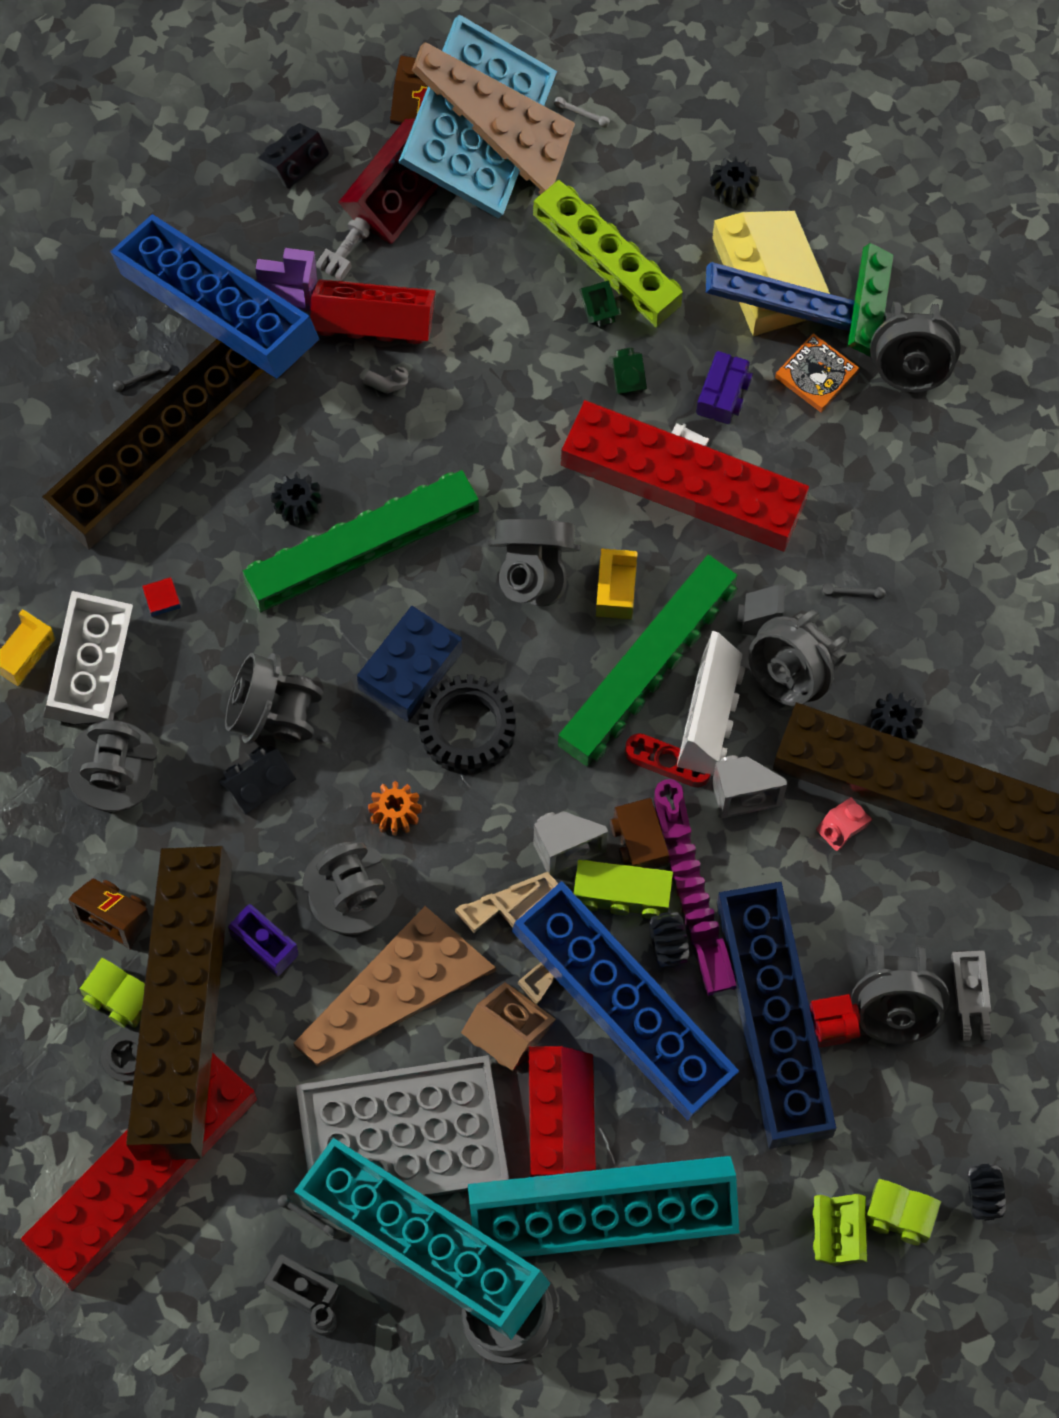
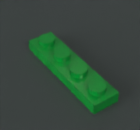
(870, 297)

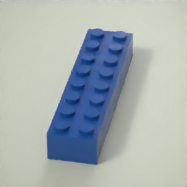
(215, 296)
(625, 1000)

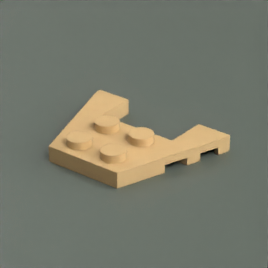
(513, 904)

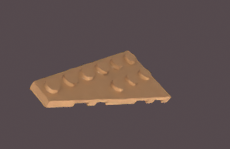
(504, 118)
(402, 980)

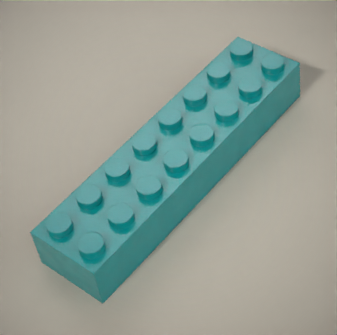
(608, 1207)
(423, 1238)

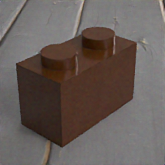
(640, 835)

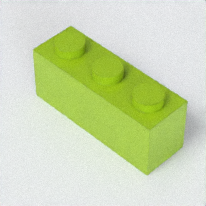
(623, 888)

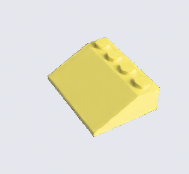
(771, 247)

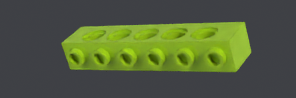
(653, 305)

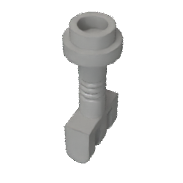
(358, 229)

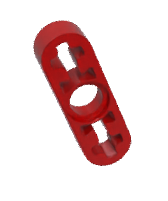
(643, 760)

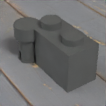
(305, 1291)

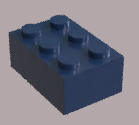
(409, 663)

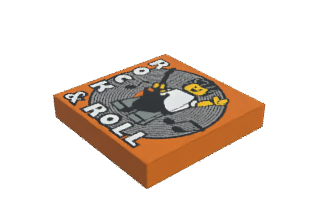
(817, 372)

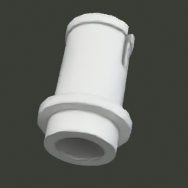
(682, 431)

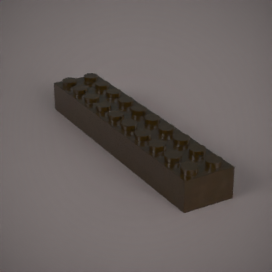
(154, 442)
(921, 784)
(180, 1004)

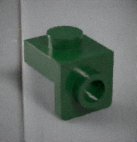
(599, 303)
(628, 370)

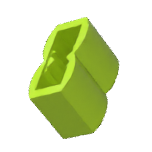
(115, 992)
(902, 1212)

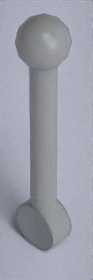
(561, 103)

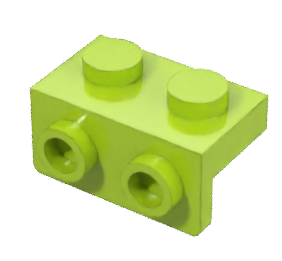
(840, 1229)

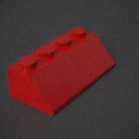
(372, 311)
(561, 1111)

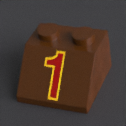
(407, 92)
(109, 911)

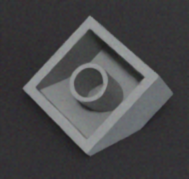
(746, 786)
(566, 838)

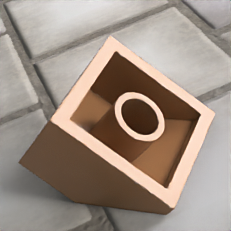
(507, 1025)

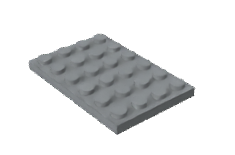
(419, 1123)

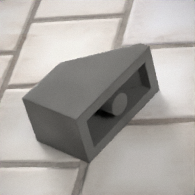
(761, 607)

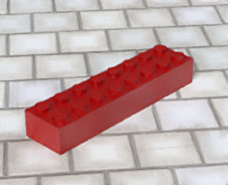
(684, 475)
(122, 1191)

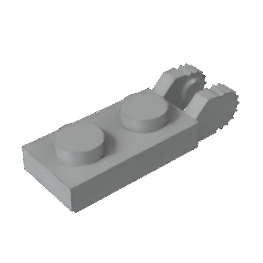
(971, 991)

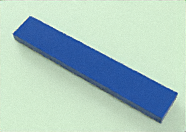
(779, 296)

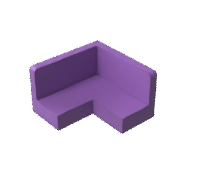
(292, 278)

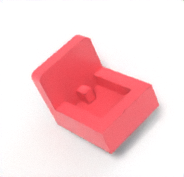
(843, 823)

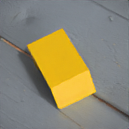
(616, 583)
(24, 648)

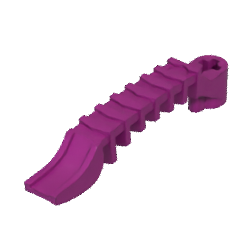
(690, 887)

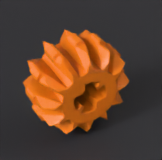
(400, 799)

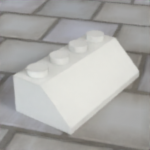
(88, 659)
(711, 706)

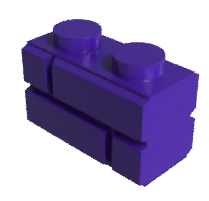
(723, 388)
(263, 940)

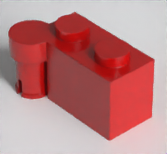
(835, 1020)

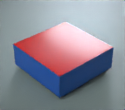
(161, 597)

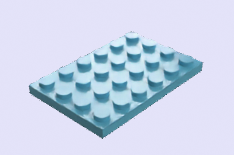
(444, 143)

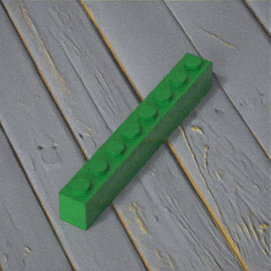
(360, 540)
(647, 661)

